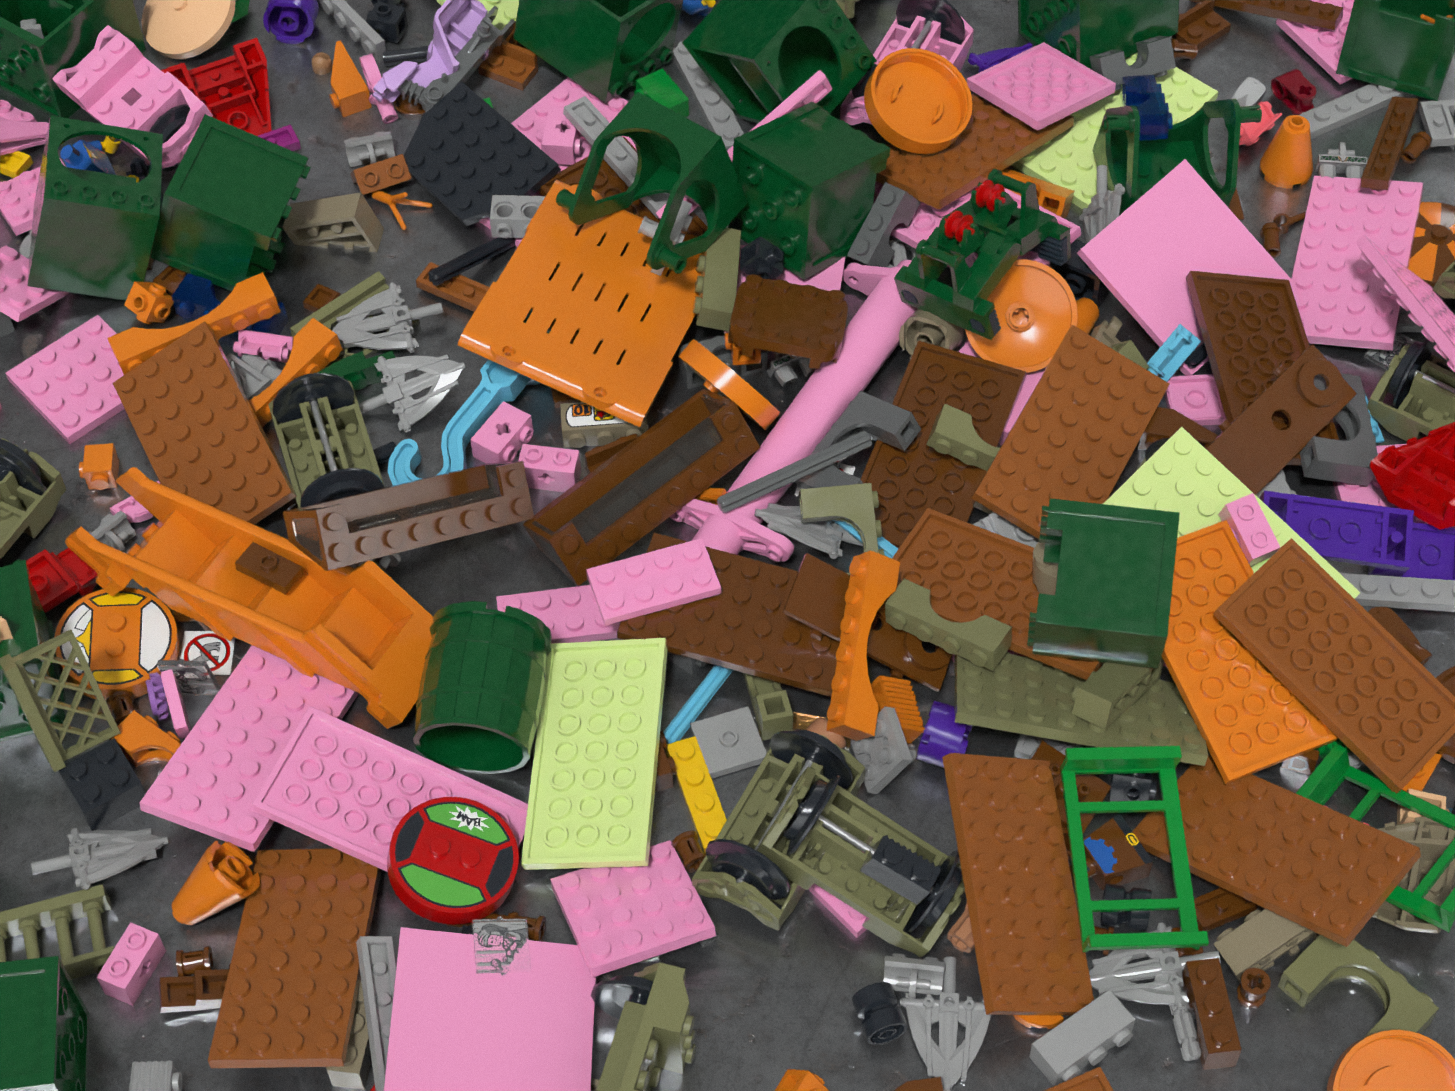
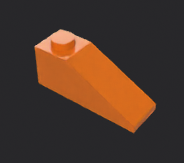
(347, 86)

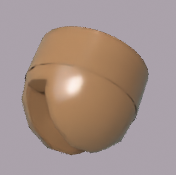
(321, 63)

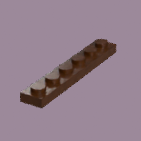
(1296, 11)
(1389, 143)

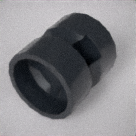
(1133, 919)
(879, 1013)

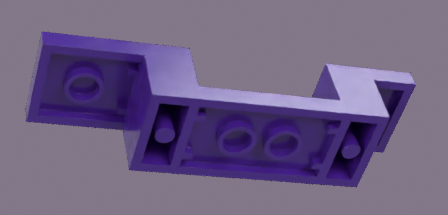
(1368, 535)

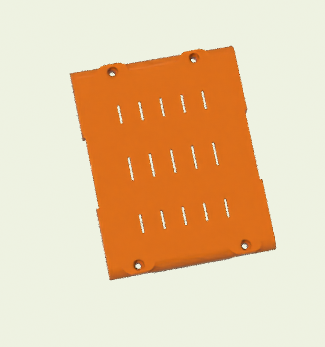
(620, 390)

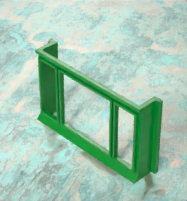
(1118, 761)
(1328, 778)

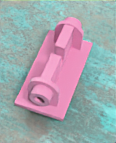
(265, 345)

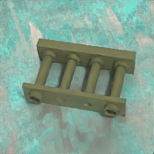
(58, 913)

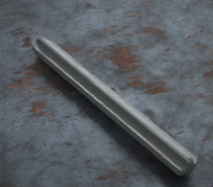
(794, 472)

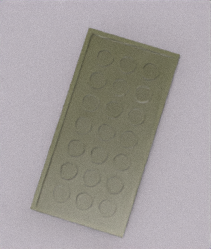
(1038, 702)

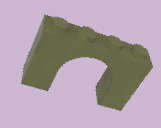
(848, 504)
(1328, 961)

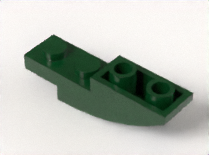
(358, 369)

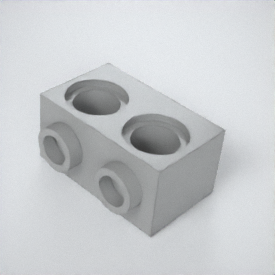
(512, 214)

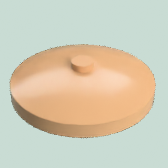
(185, 26)

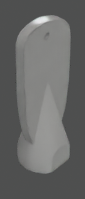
(1249, 92)

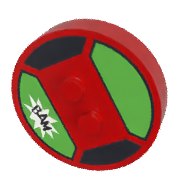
(452, 860)

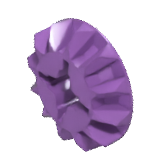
(157, 696)

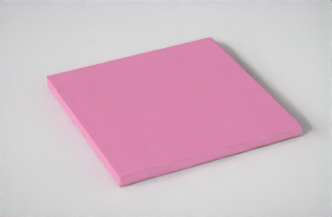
(1163, 238)
(487, 1027)

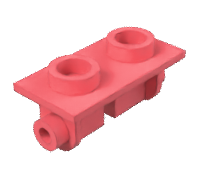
(1250, 131)

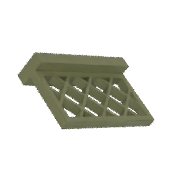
(344, 304)
(32, 704)

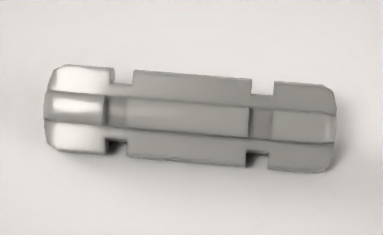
(1186, 1032)

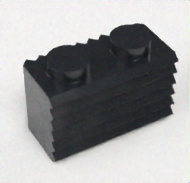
(900, 869)

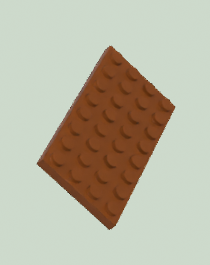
(987, 143)
(203, 428)
(1071, 432)
(978, 575)
(1341, 664)
(1283, 851)
(1017, 885)
(296, 962)

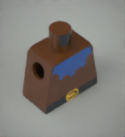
(1115, 854)

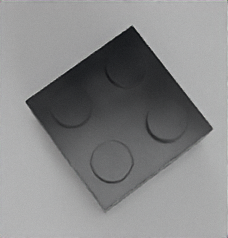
(1080, 277)
(103, 784)

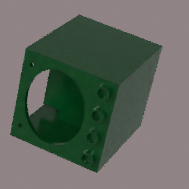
(1096, 26)
(69, 34)
(600, 41)
(773, 47)
(93, 226)

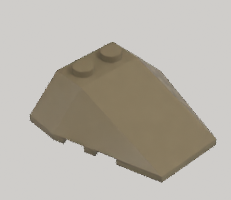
(1433, 841)

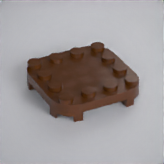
(788, 319)

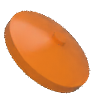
(1034, 316)

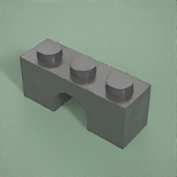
(1153, 58)
(889, 209)
(717, 347)

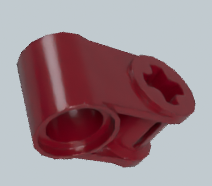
(1294, 91)

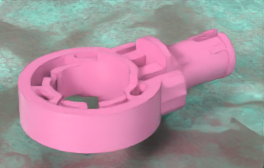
(372, 77)

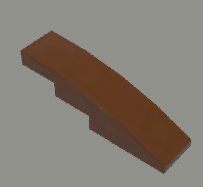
(193, 992)

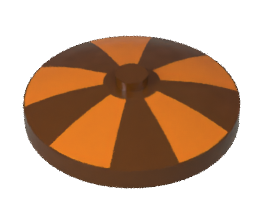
(1433, 241)

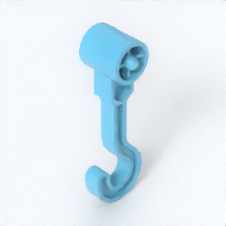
(496, 386)

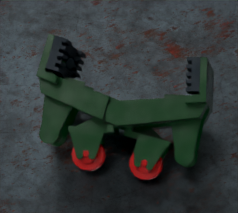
(998, 234)

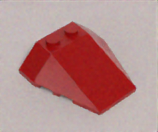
(233, 87)
(1421, 476)

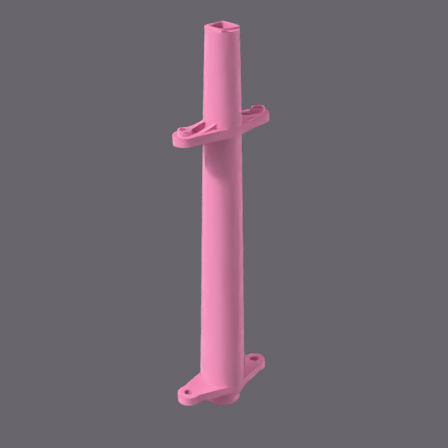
(819, 404)

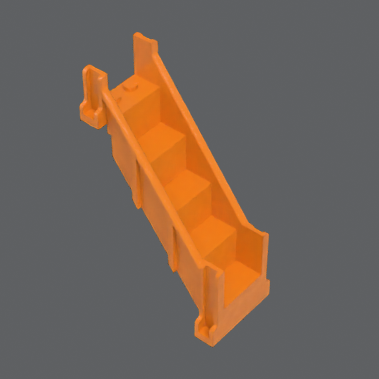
(331, 623)

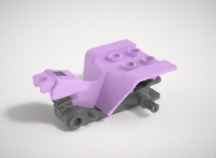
(459, 47)

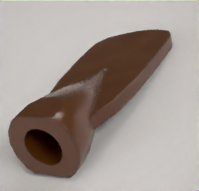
(1400, 632)

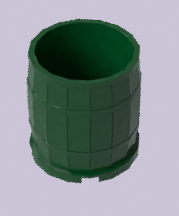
(481, 688)

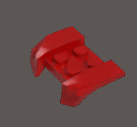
(60, 577)

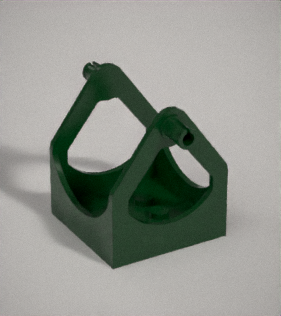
(672, 159)
(1145, 162)

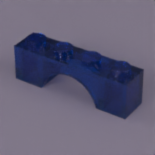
(1151, 104)
(197, 298)

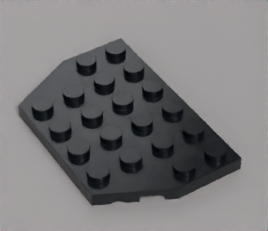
(472, 152)

